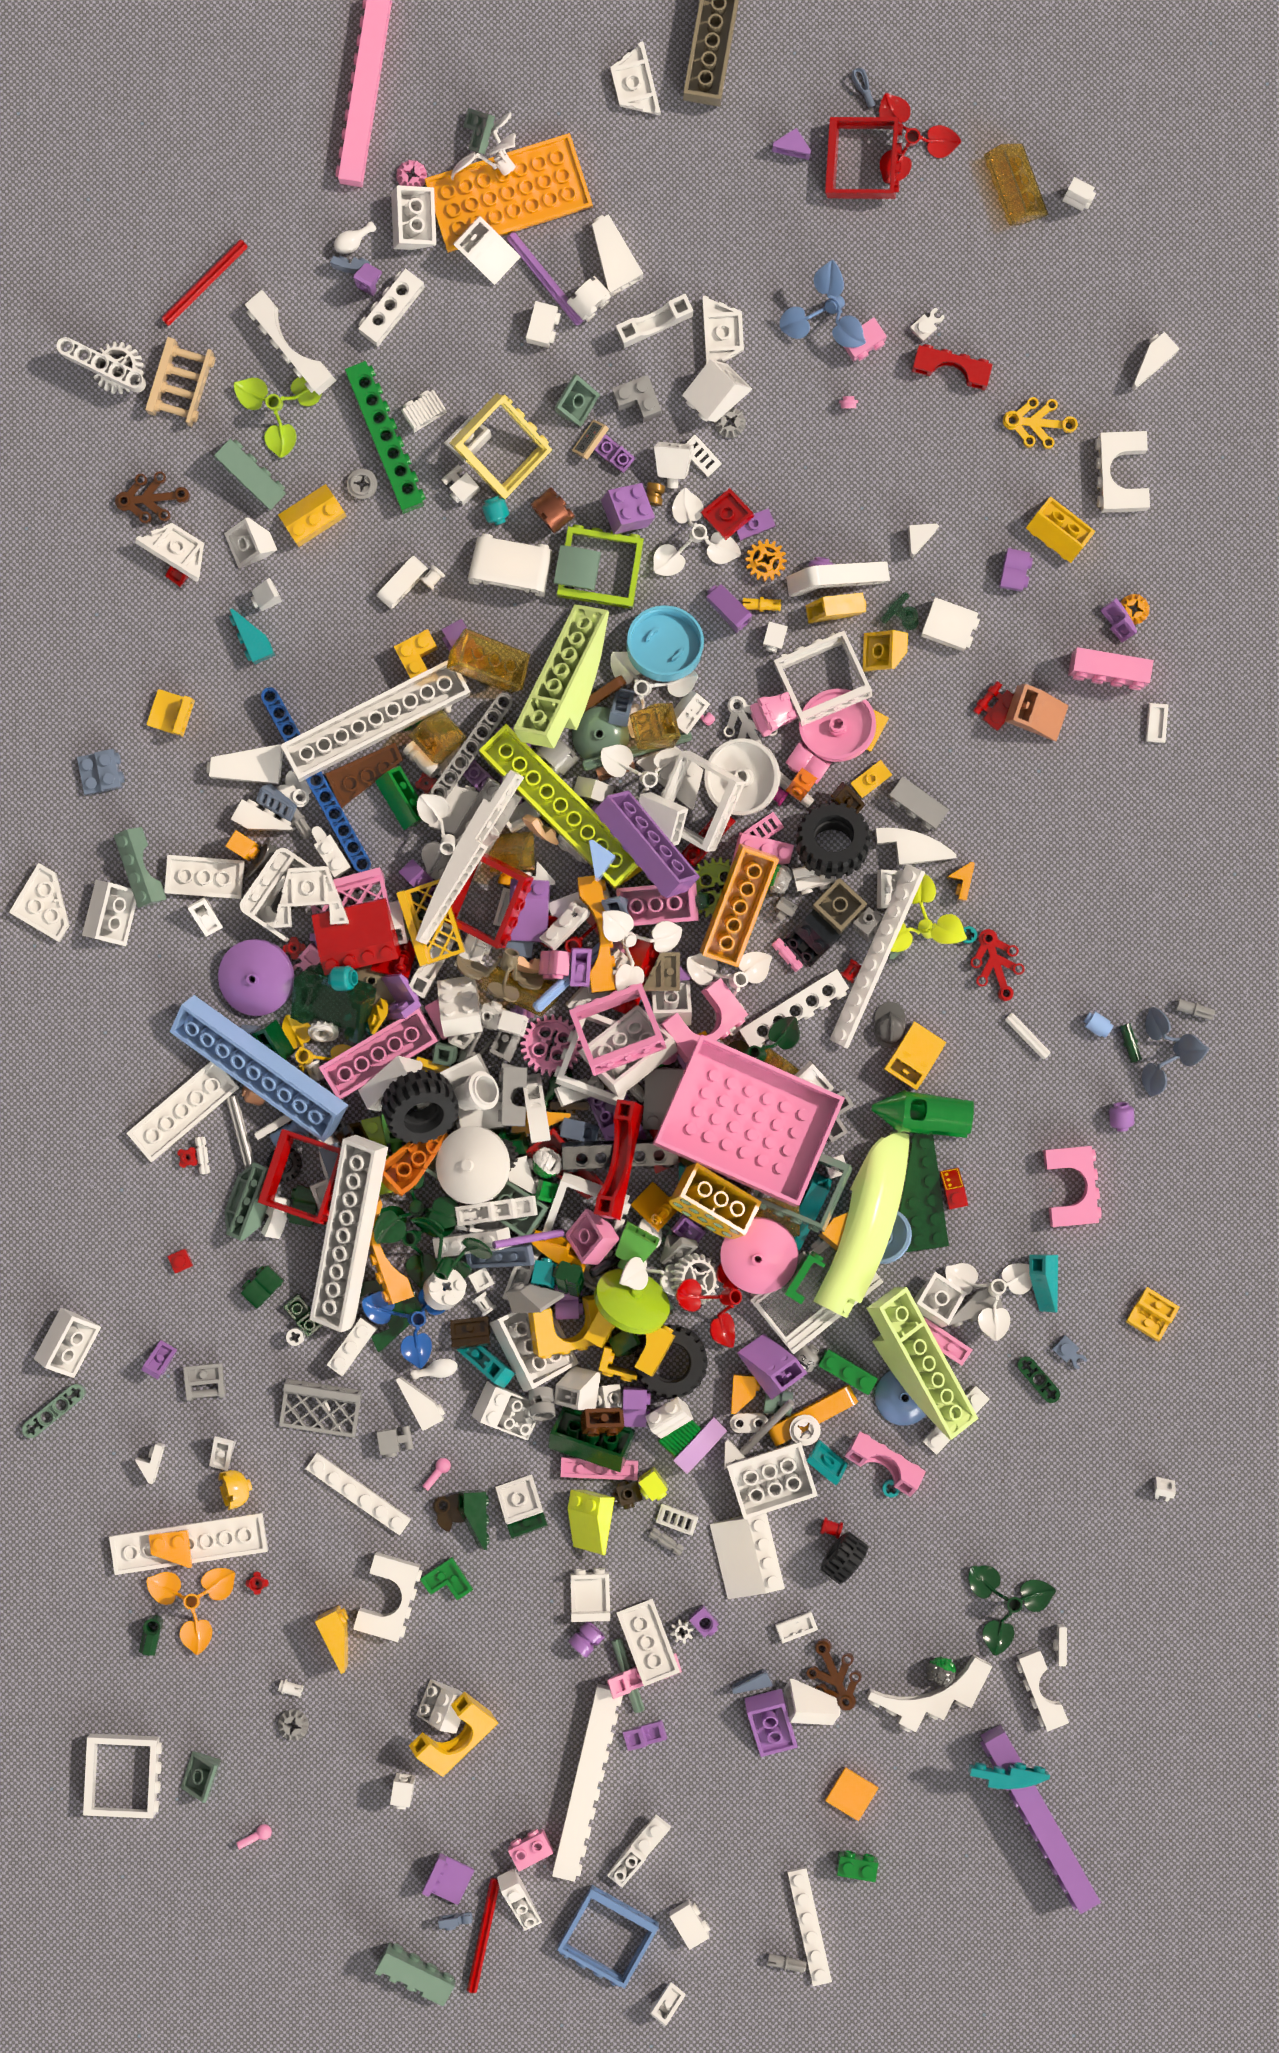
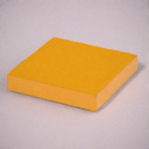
(851, 1793)

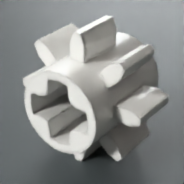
(678, 1635)

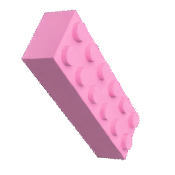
(366, 1059)

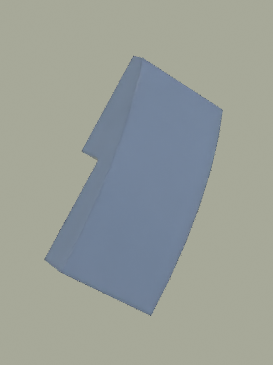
(343, 264)

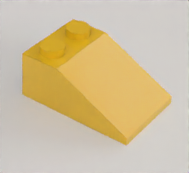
(334, 1630)

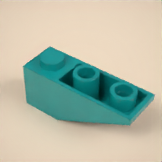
(256, 642)
(1044, 1279)

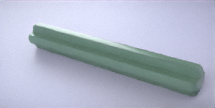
(624, 1665)

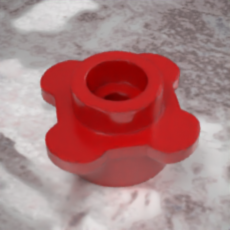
(421, 783)
(289, 948)
(191, 1153)
(257, 1588)

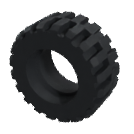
(833, 818)
(417, 1089)
(690, 1379)

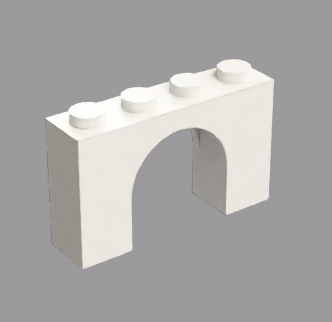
(1113, 497)
(390, 1624)

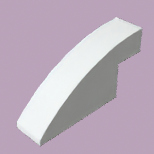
(913, 846)

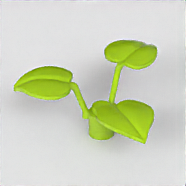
(251, 395)

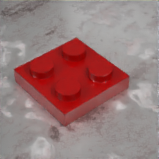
(727, 514)

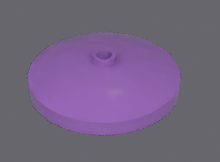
(272, 977)

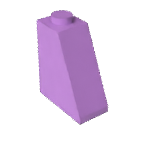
(729, 607)

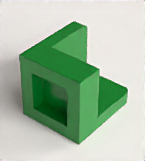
(545, 1191)

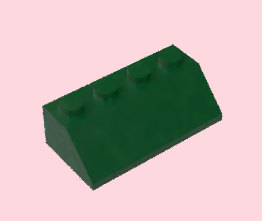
(601, 1449)

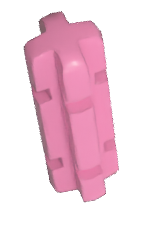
(787, 955)

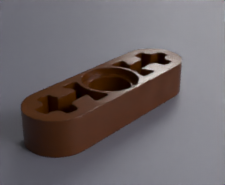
(605, 692)

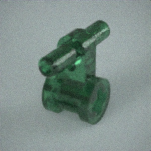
(903, 613)

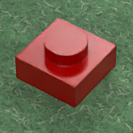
(180, 1261)

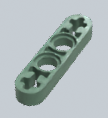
(53, 1410)

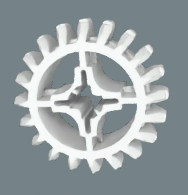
(130, 356)
(706, 1276)

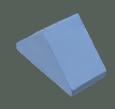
(601, 859)

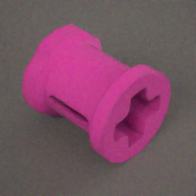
(780, 796)

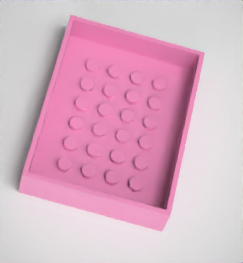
(748, 1121)

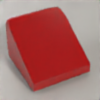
(176, 576)

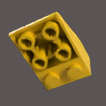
(914, 1056)

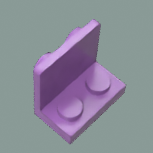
(406, 999)
(448, 1879)

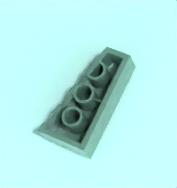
(415, 1974)

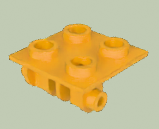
(654, 1206)

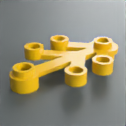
(1037, 422)

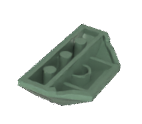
(243, 1211)

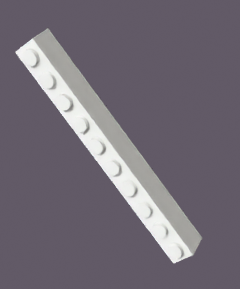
(585, 1784)

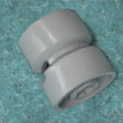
(541, 1403)

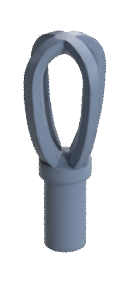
(866, 93)

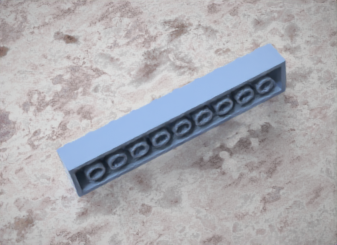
(258, 1068)

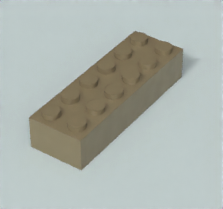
(710, 51)

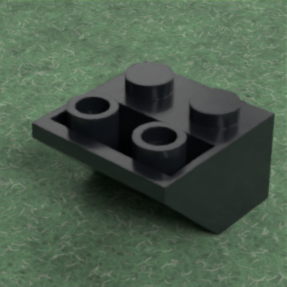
(812, 938)

